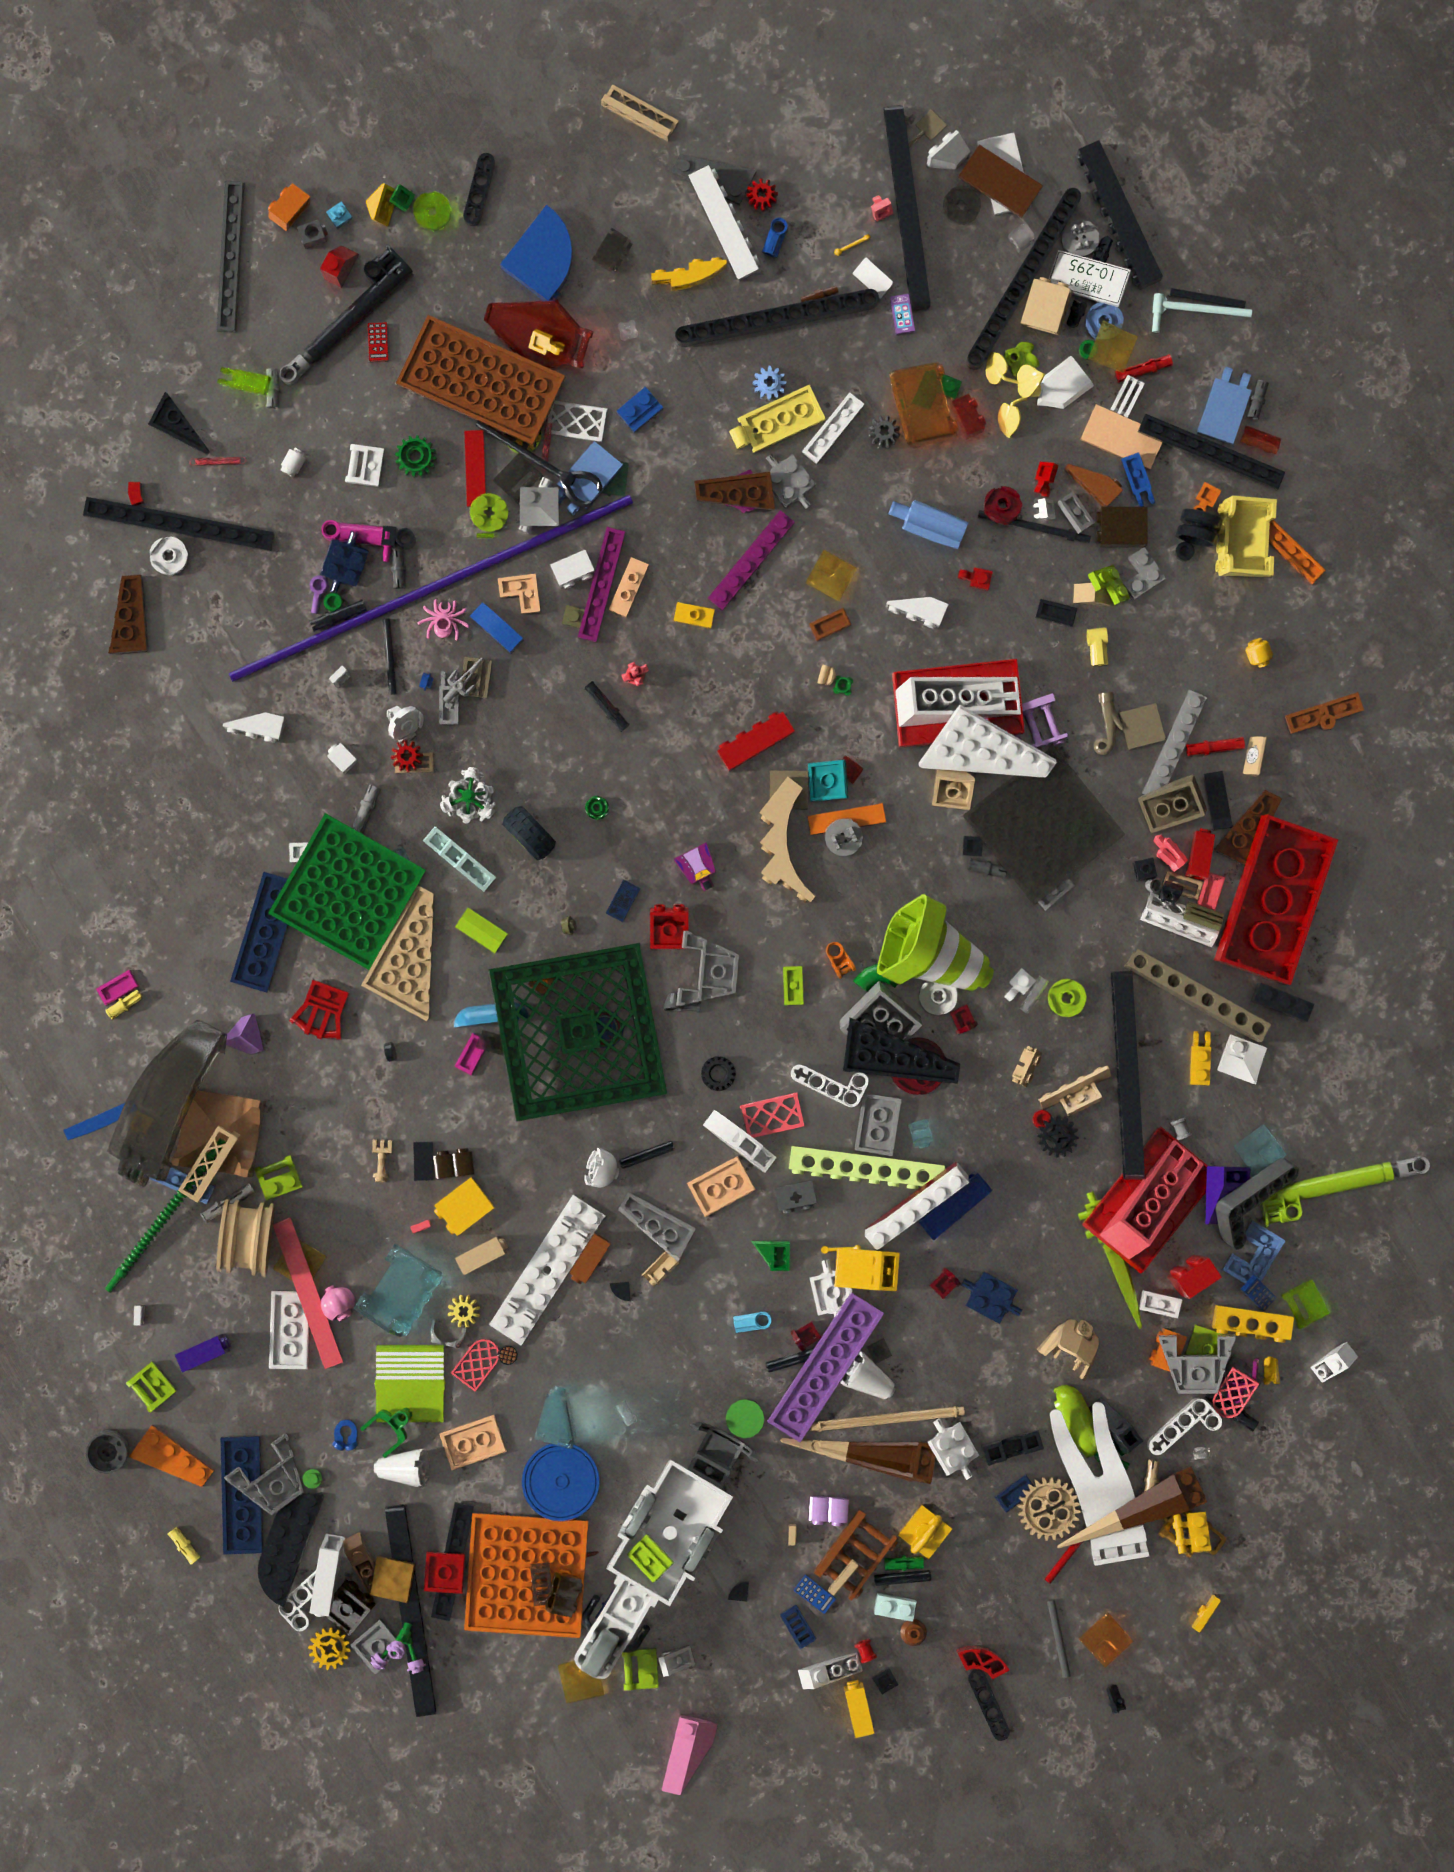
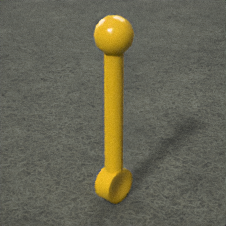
(838, 252)
(825, 1249)

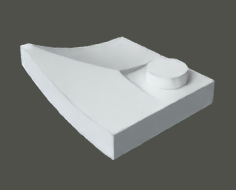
(1242, 1059)

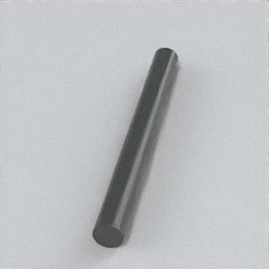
(1058, 1638)

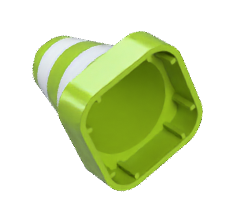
(928, 948)

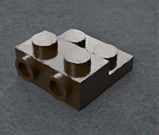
(350, 1607)

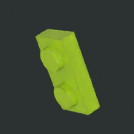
(793, 985)

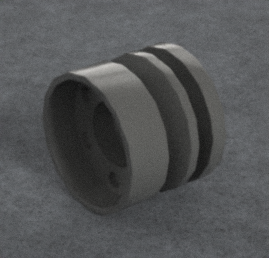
(99, 1459)

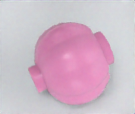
(337, 1303)

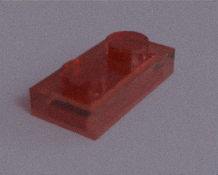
(1261, 440)

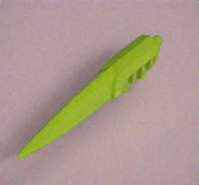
(1118, 1265)

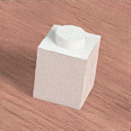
(341, 757)

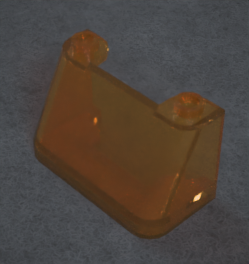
(922, 404)

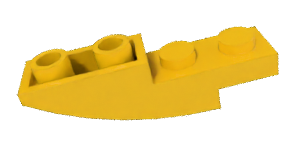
(698, 273)

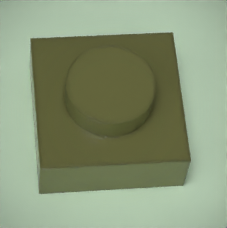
(573, 616)

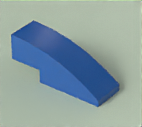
(496, 628)

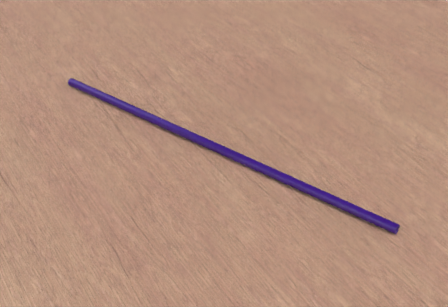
(430, 588)

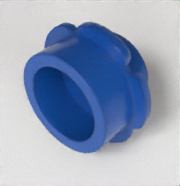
(426, 681)

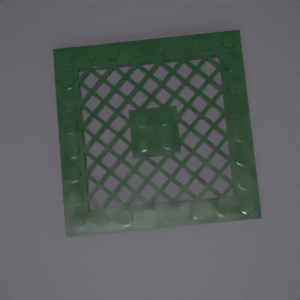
(577, 1032)

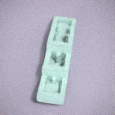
(459, 859)

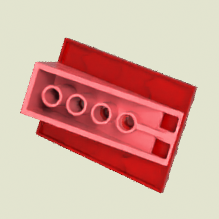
(1144, 1213)

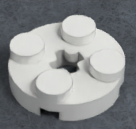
(167, 545)
(937, 1007)

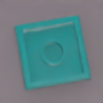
(828, 780)

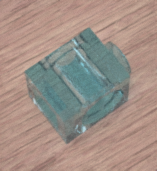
(920, 1133)

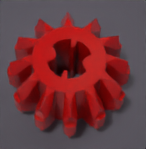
(763, 188)
(402, 751)

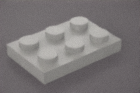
(877, 1124)

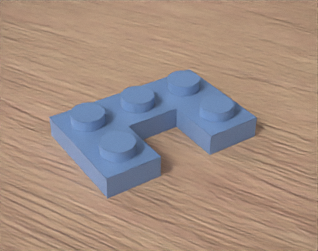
(1268, 1248)

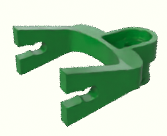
(396, 1422)

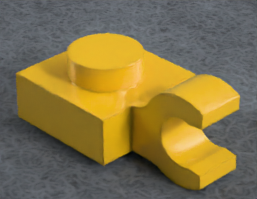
(543, 343)

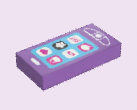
(902, 314)

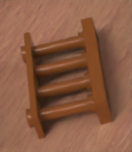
(848, 1537)

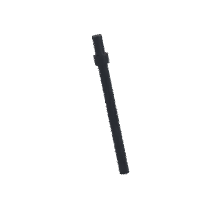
(1071, 535)

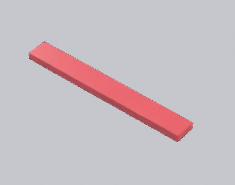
(307, 1293)

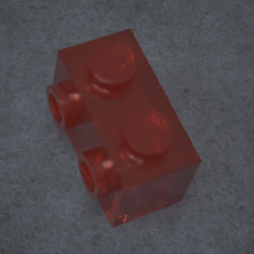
(967, 416)

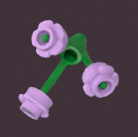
(397, 1650)

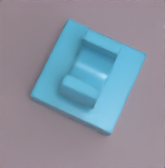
(339, 215)

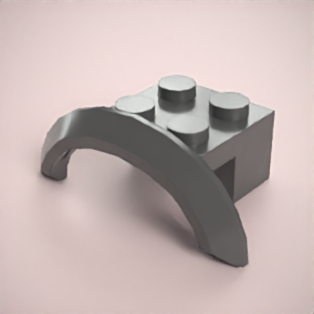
(717, 1454)

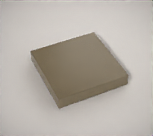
(1142, 726)
(800, 777)

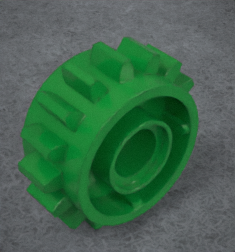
(410, 447)

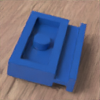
(639, 409)

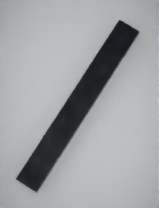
(1211, 452)

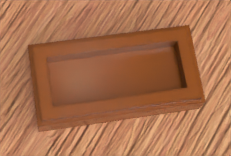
(830, 624)

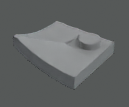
(539, 506)

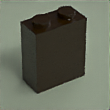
(1122, 527)

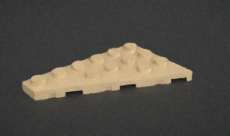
(404, 962)

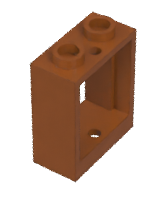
(589, 1258)

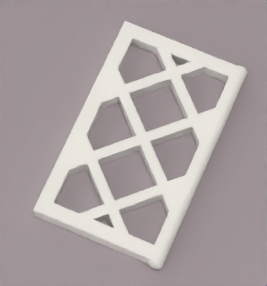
(583, 435)

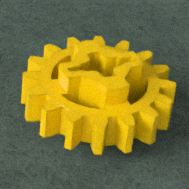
(321, 1644)

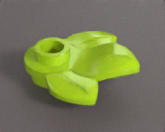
(1023, 357)

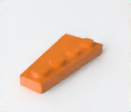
(168, 1456)

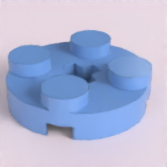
(1102, 310)

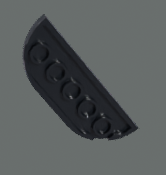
(287, 1545)

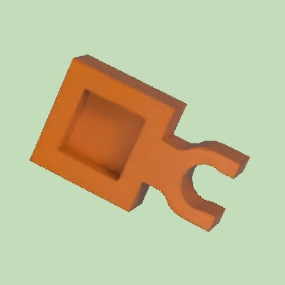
(1207, 496)

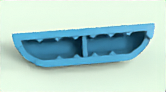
(482, 1015)

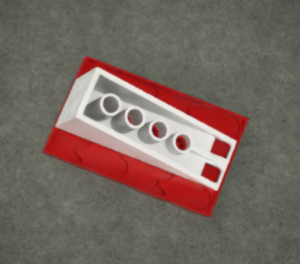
(931, 696)

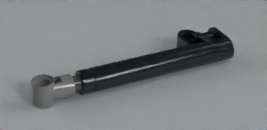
(390, 274)

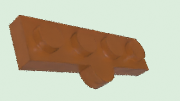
(1324, 714)

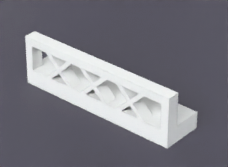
(1164, 918)

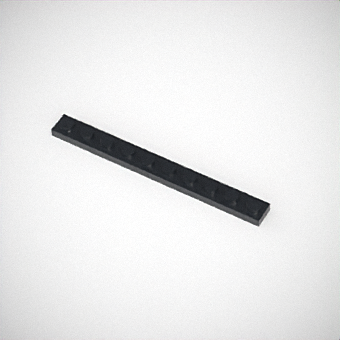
(178, 524)

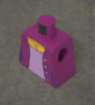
(697, 866)

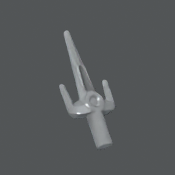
(458, 686)

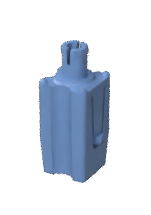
(930, 523)

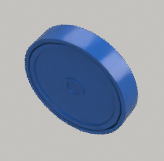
(560, 1482)

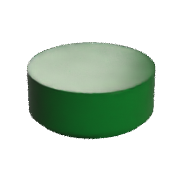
(1085, 348)
(333, 602)

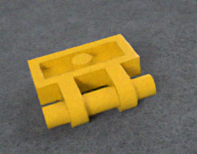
(1197, 1531)

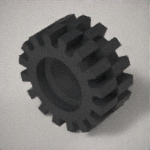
(706, 1073)

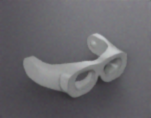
(456, 1344)

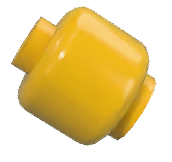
(1259, 652)

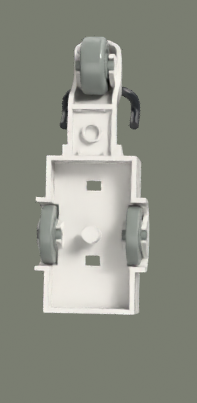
(683, 1541)

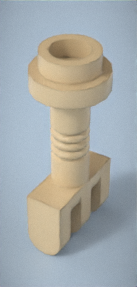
(380, 1176)

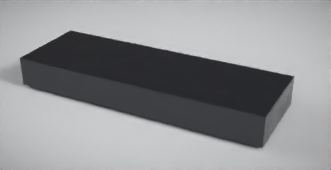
(1217, 800)

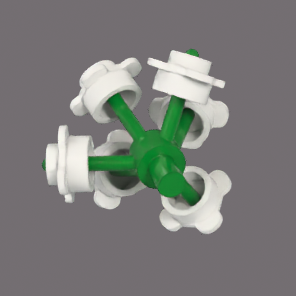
(460, 790)

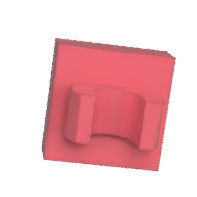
(881, 208)

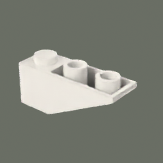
(924, 609)
(262, 725)
(829, 1671)

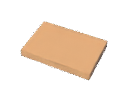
(721, 1186)
(473, 1442)

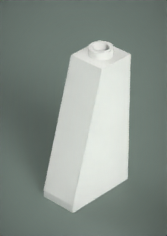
(326, 1575)

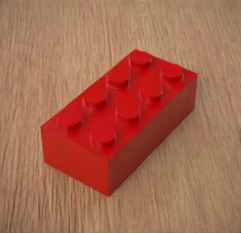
(1193, 1276)

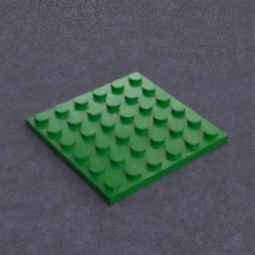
(347, 891)

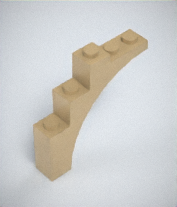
(780, 866)

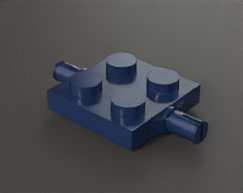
(344, 562)
(991, 1297)

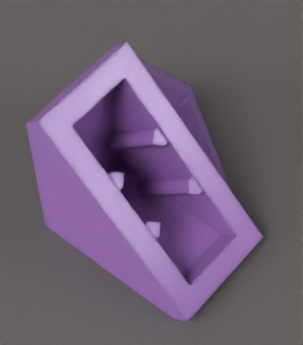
(245, 1035)

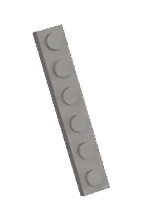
(1175, 741)

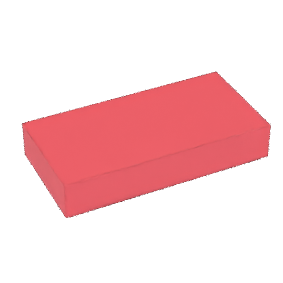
(1211, 891)

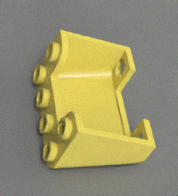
(1245, 537)

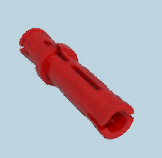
(1144, 368)
(1215, 746)

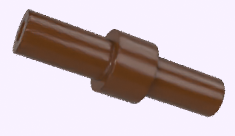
(820, 294)

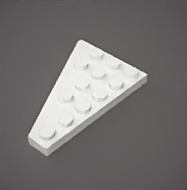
(980, 746)

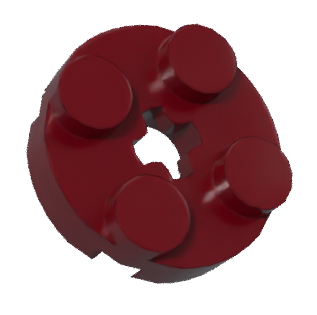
(1000, 495)

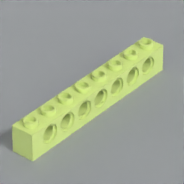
(799, 1153)

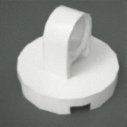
(404, 722)

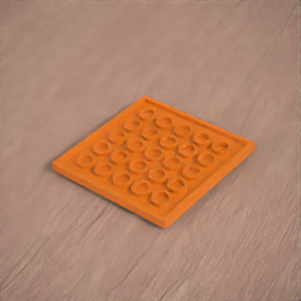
(500, 1573)

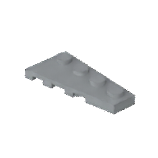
(660, 1226)

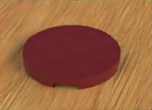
(916, 1086)

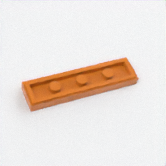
(1294, 553)
(862, 816)

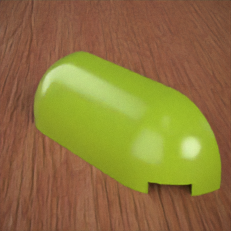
(1077, 1418)

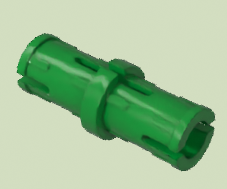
(903, 1563)

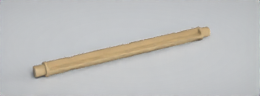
(887, 1418)

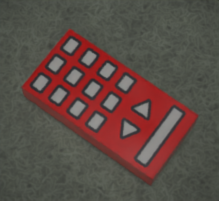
(378, 342)

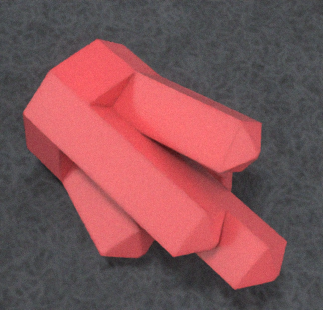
(635, 674)
(1170, 853)

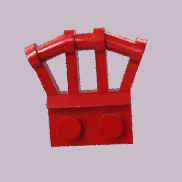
(325, 998)

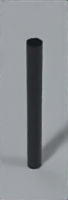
(1207, 298)
(389, 656)

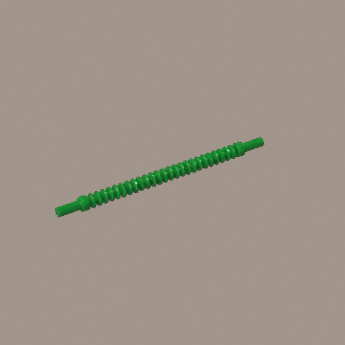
(121, 1272)

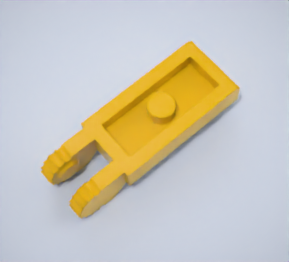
(1200, 1060)

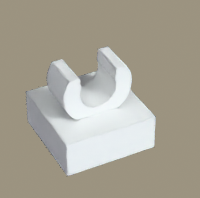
(1046, 509)

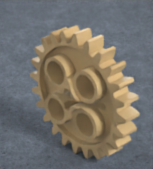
(1056, 1525)

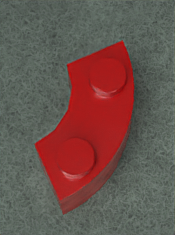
(984, 1659)

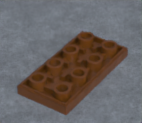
(1000, 181)

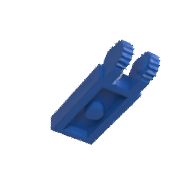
(1137, 477)

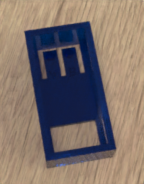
(955, 1206)

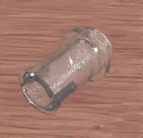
(626, 1413)

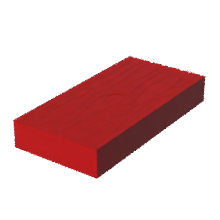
(1276, 900)

